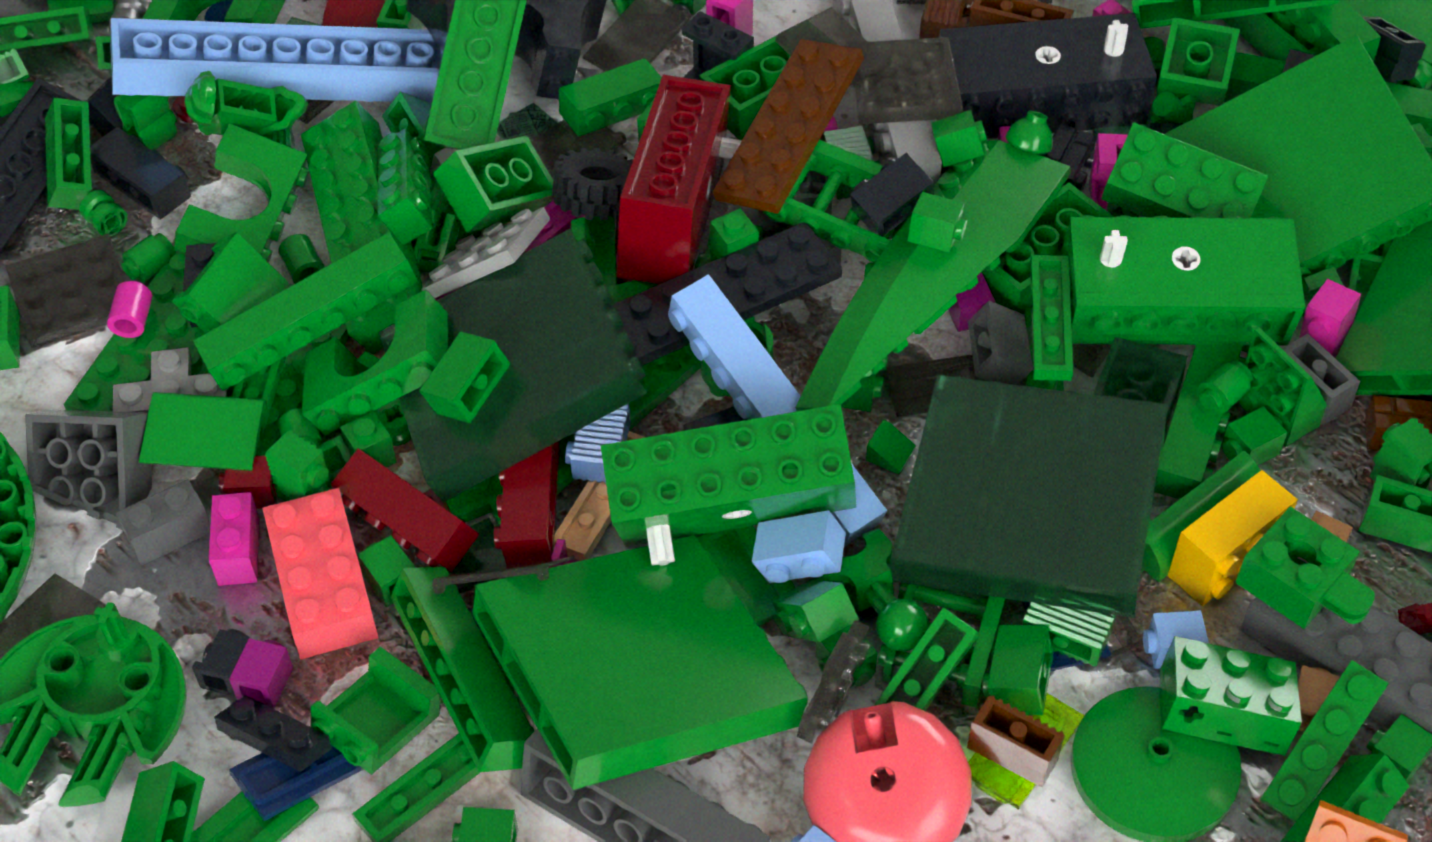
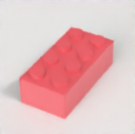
(319, 574)

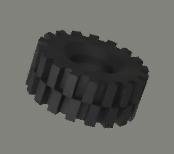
(590, 182)

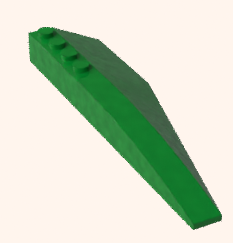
(918, 284)

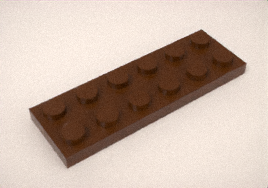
(788, 126)

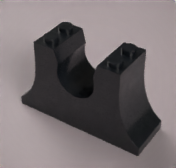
(547, 38)

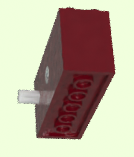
(673, 179)

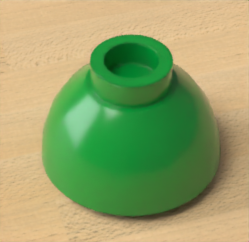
(1031, 134)

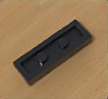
(273, 733)

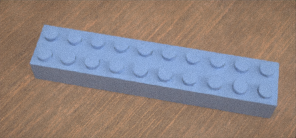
(305, 59)

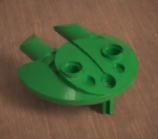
(90, 699)

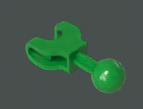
(870, 584)

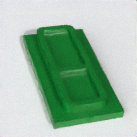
(732, 555)
(241, 822)

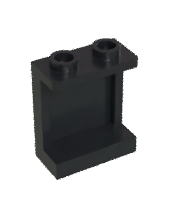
(713, 43)

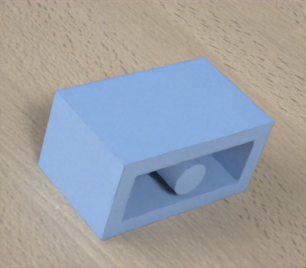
(799, 547)

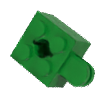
(1301, 588)

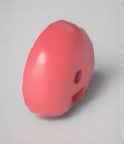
(888, 777)

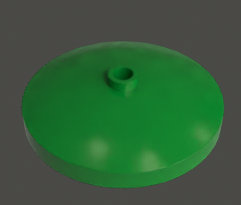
(1149, 778)

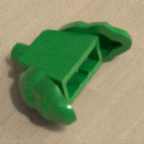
(250, 107)

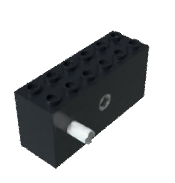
(1069, 69)

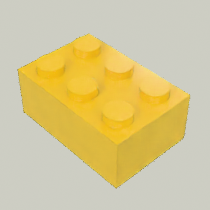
(1217, 542)

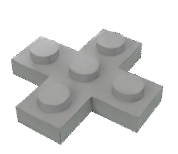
(169, 375)

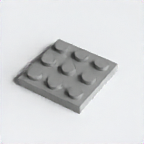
(487, 253)

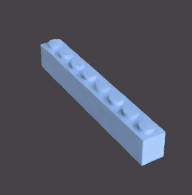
(753, 378)

